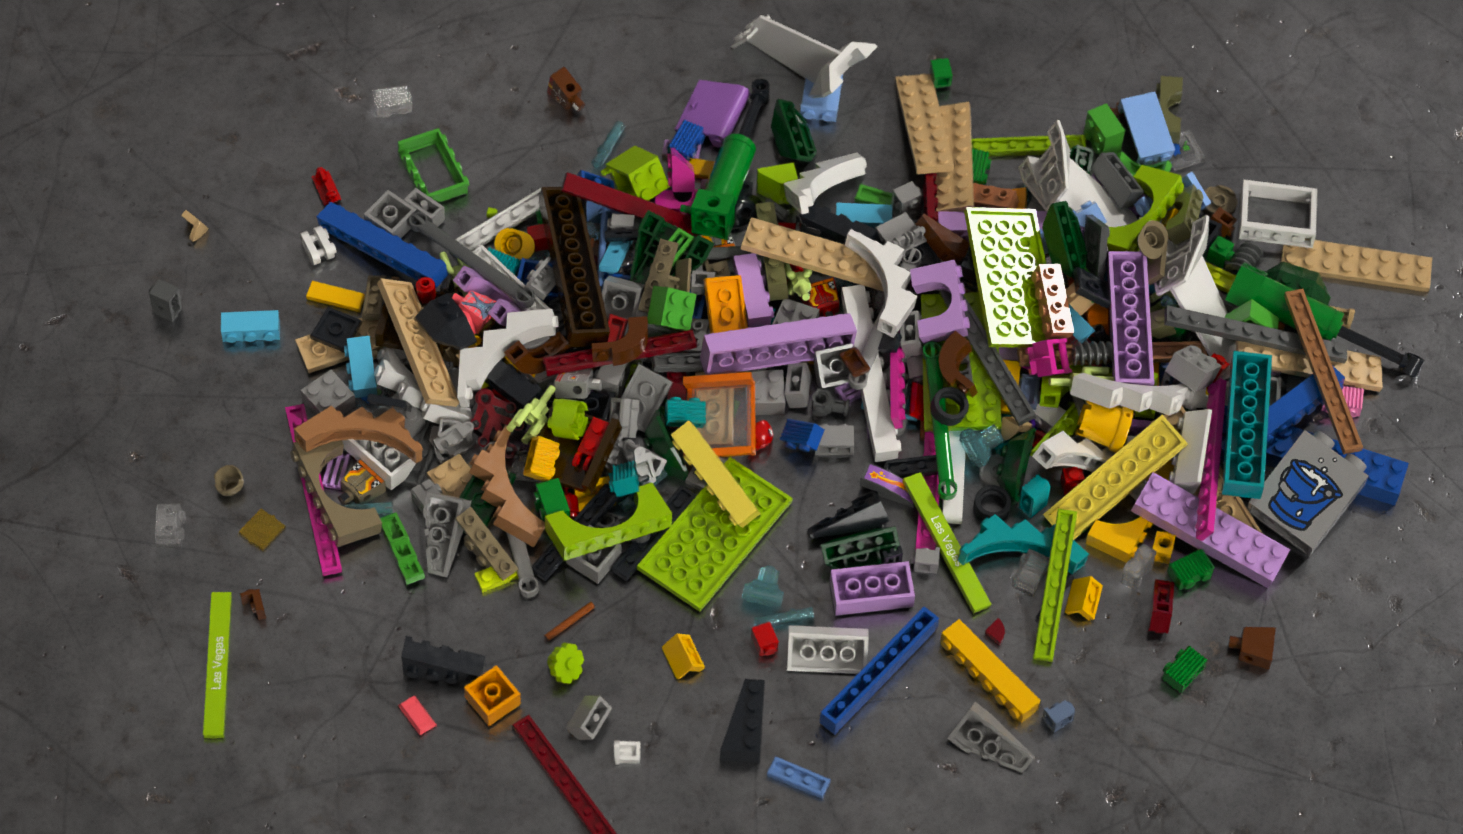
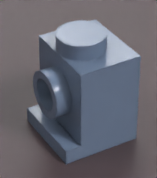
(1059, 715)

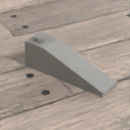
(442, 530)
(987, 737)

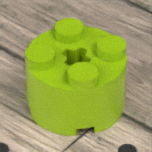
(568, 419)

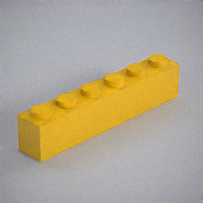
(990, 671)

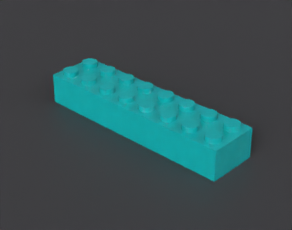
(1247, 425)

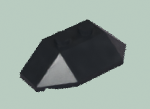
(446, 323)

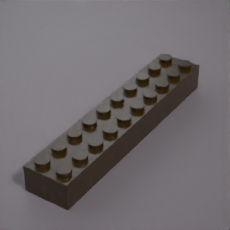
(573, 268)

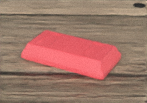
(417, 715)

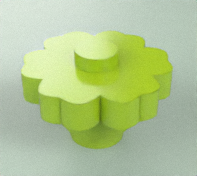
(566, 663)

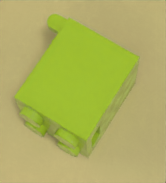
(637, 173)

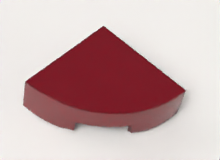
(996, 631)

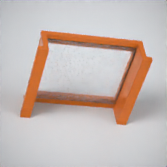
(728, 411)

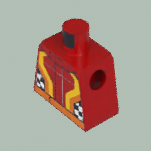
(823, 297)

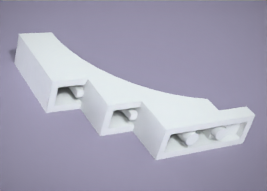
(804, 191)
(479, 361)

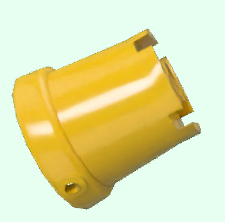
(1105, 425)

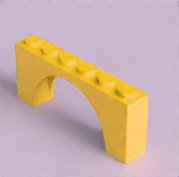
(1123, 538)

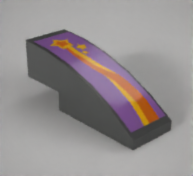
(886, 484)

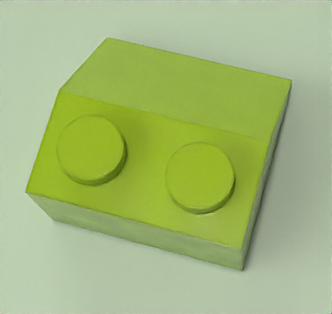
(771, 181)

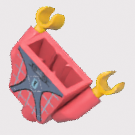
(476, 310)

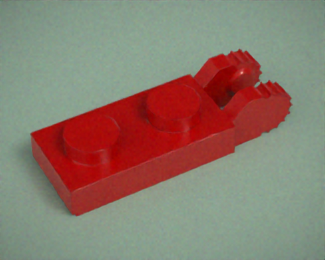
(590, 442)

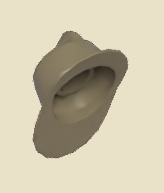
(1152, 239)

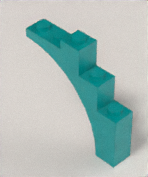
(998, 537)

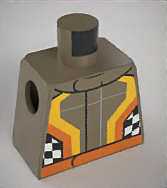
(361, 484)

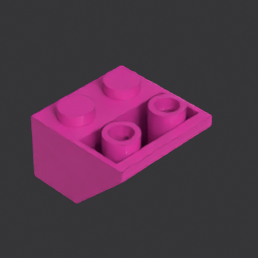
(682, 173)

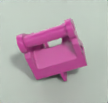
(1043, 358)

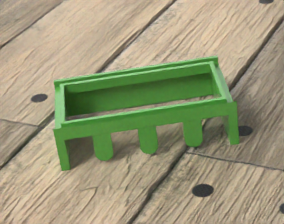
(447, 154)

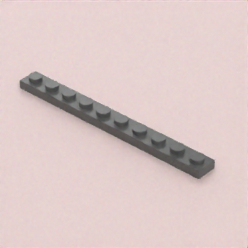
(1246, 332)
(995, 366)

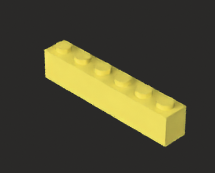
(715, 473)

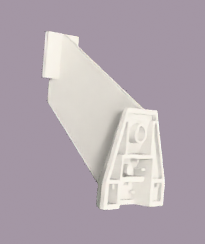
(803, 54)
(1060, 179)
(1194, 287)

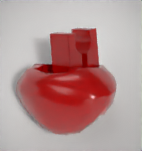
(763, 433)

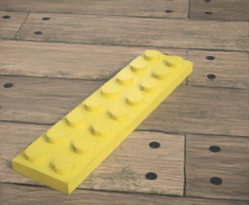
(1120, 474)

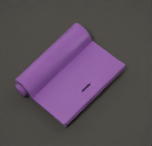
(715, 108)

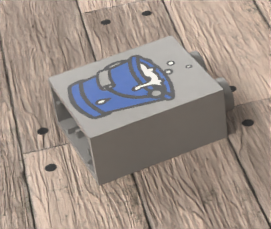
(1309, 491)

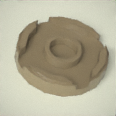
(1220, 197)

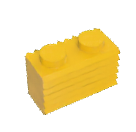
(541, 459)

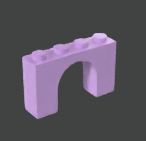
(943, 277)
(471, 280)

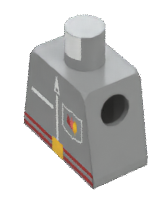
(576, 384)

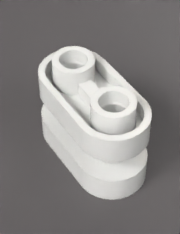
(326, 248)

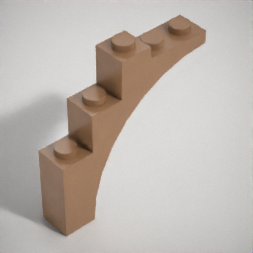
(359, 425)
(510, 512)

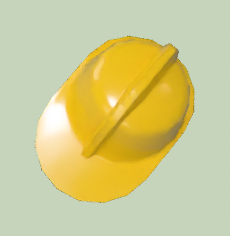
(515, 243)

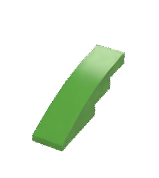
(401, 548)

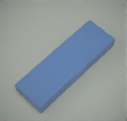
(798, 777)

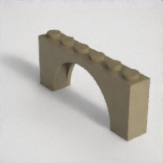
(344, 523)

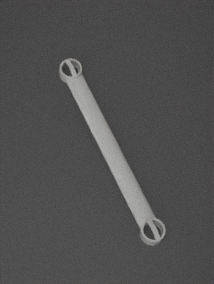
(871, 347)
(522, 561)

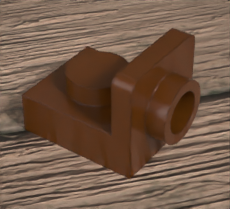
(254, 598)

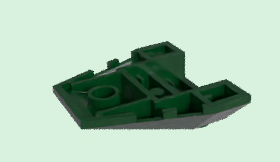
(649, 234)

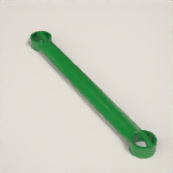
(940, 431)

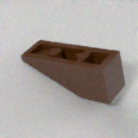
(943, 241)

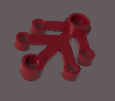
(494, 419)

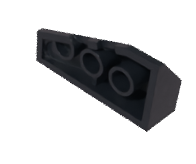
(863, 515)

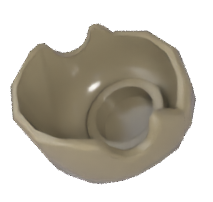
(228, 480)

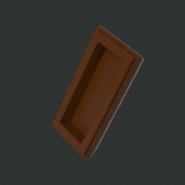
(855, 362)

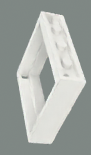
(1276, 233)

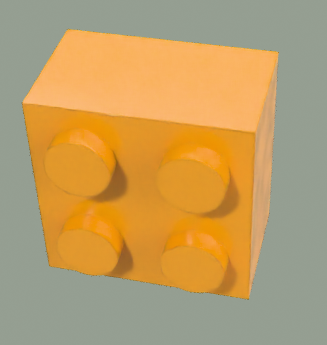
(492, 695)

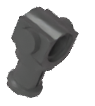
(829, 403)

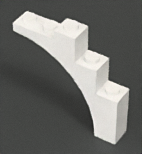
(894, 279)
(395, 376)
(1132, 396)
(1064, 451)

